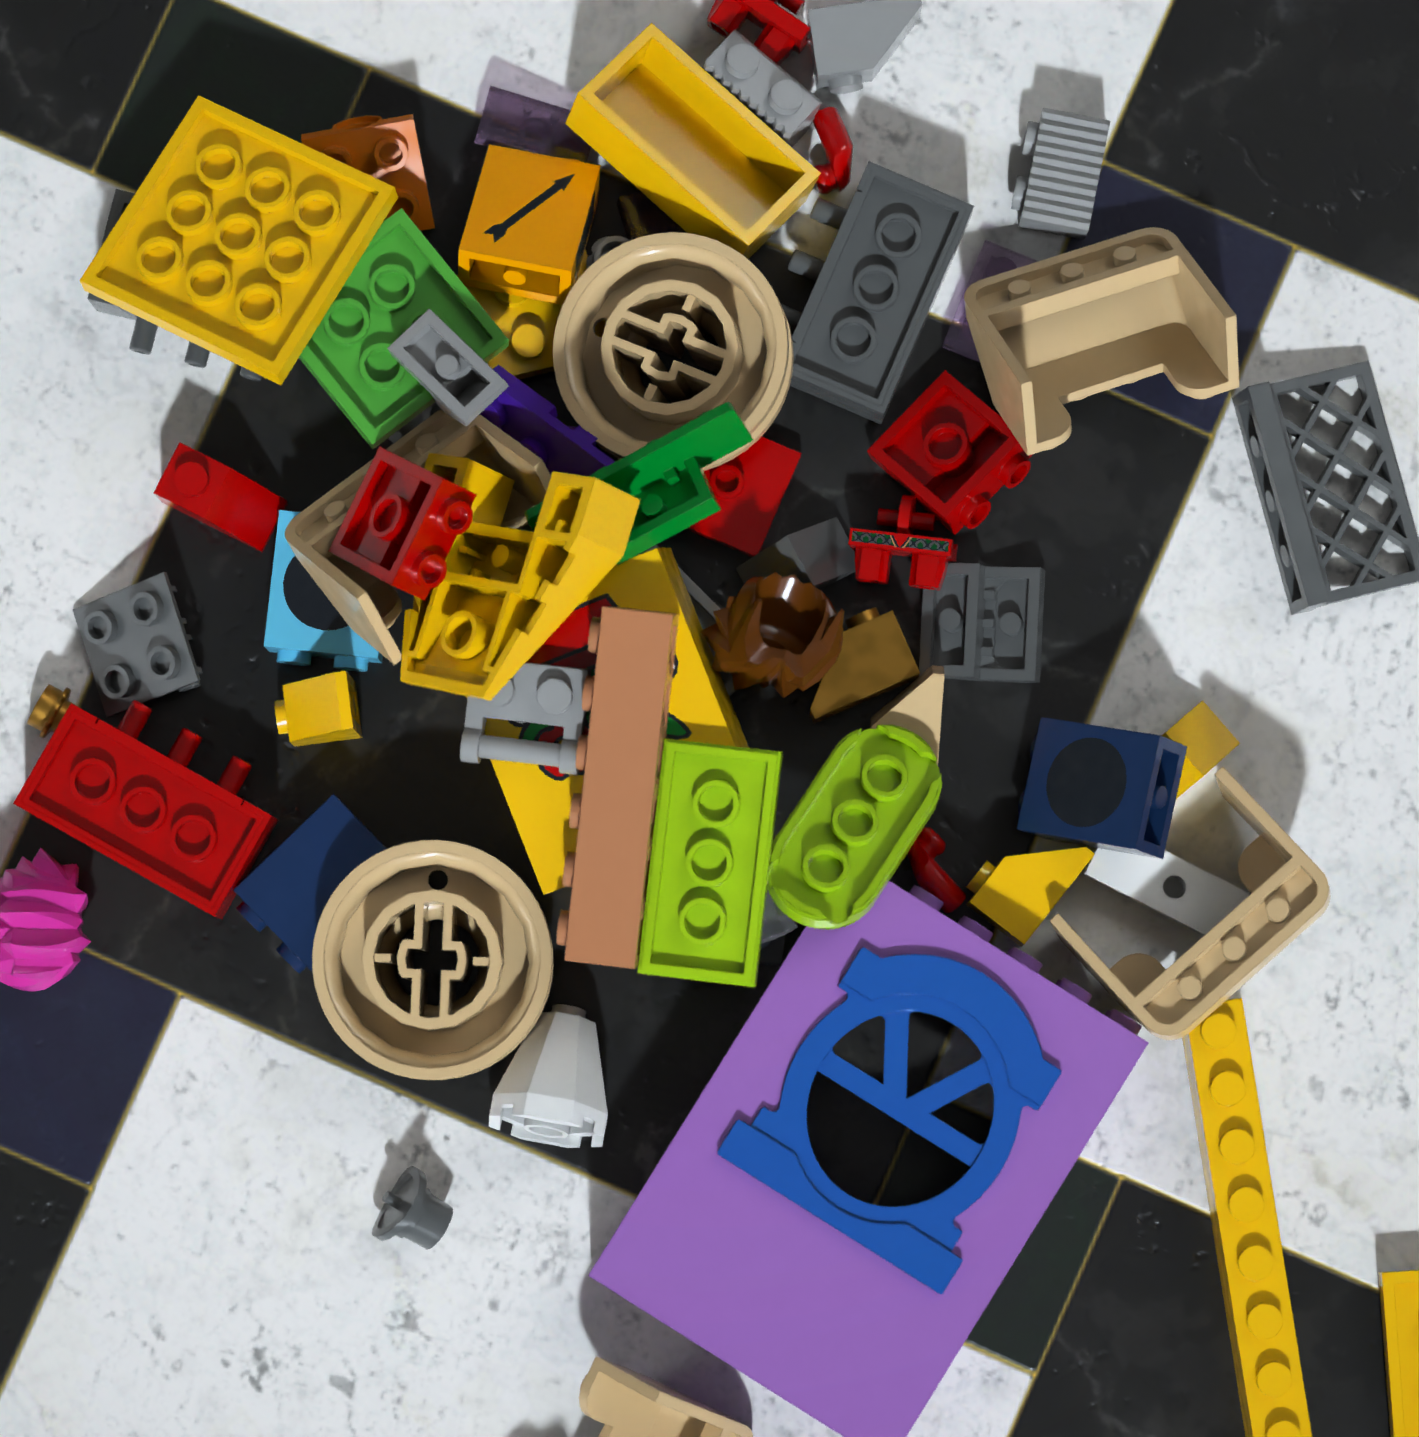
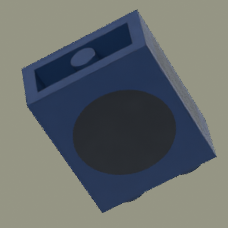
(1101, 787)

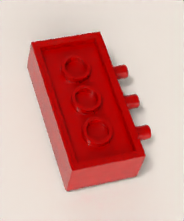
(149, 806)

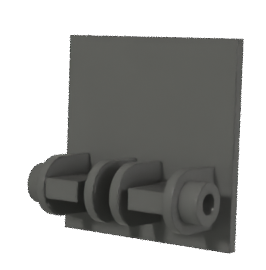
(137, 644)

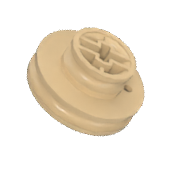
(666, 297)
(358, 960)

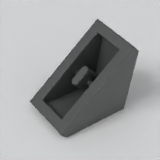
(812, 554)

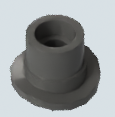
(412, 1212)

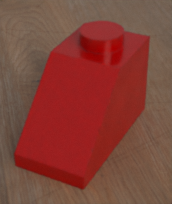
(219, 497)

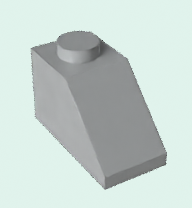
(857, 40)

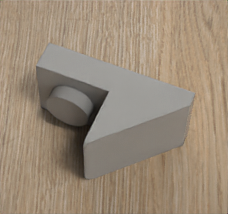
(447, 368)

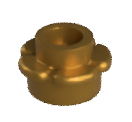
(49, 710)

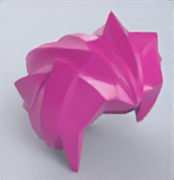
(40, 922)

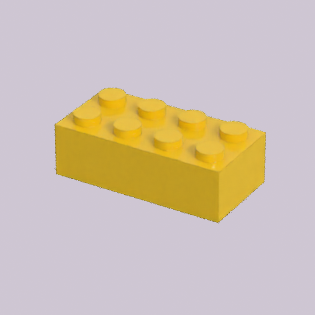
(691, 144)

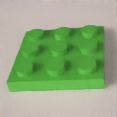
(380, 300)

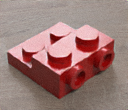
(951, 454)
(403, 524)

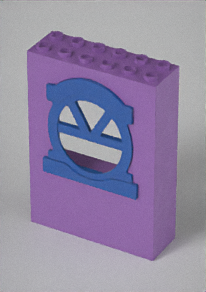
(841, 1297)

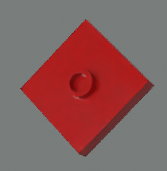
(748, 495)

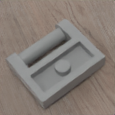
(536, 696)

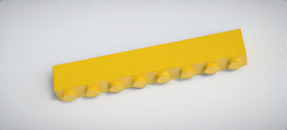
(1245, 1225)

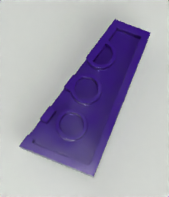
(535, 425)

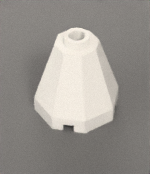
(554, 1083)

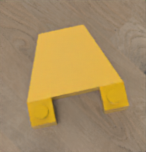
(509, 584)

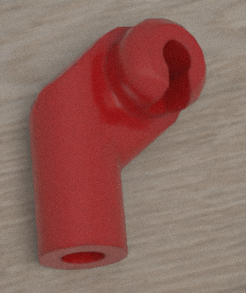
(838, 149)
(930, 874)

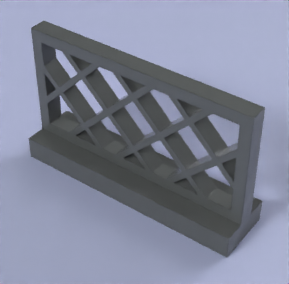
(1283, 495)

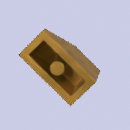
(870, 664)

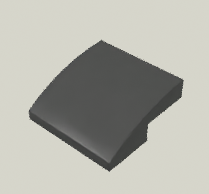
(984, 624)

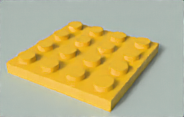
(239, 239)

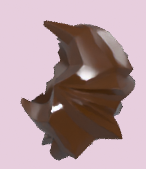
(776, 634)

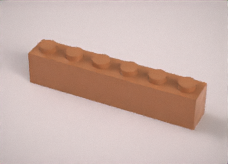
(619, 785)

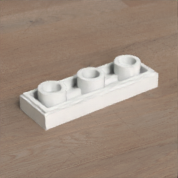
(1203, 898)

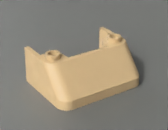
(365, 600)
(1284, 901)

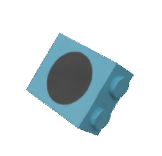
(304, 620)

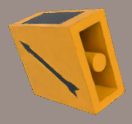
(528, 224)

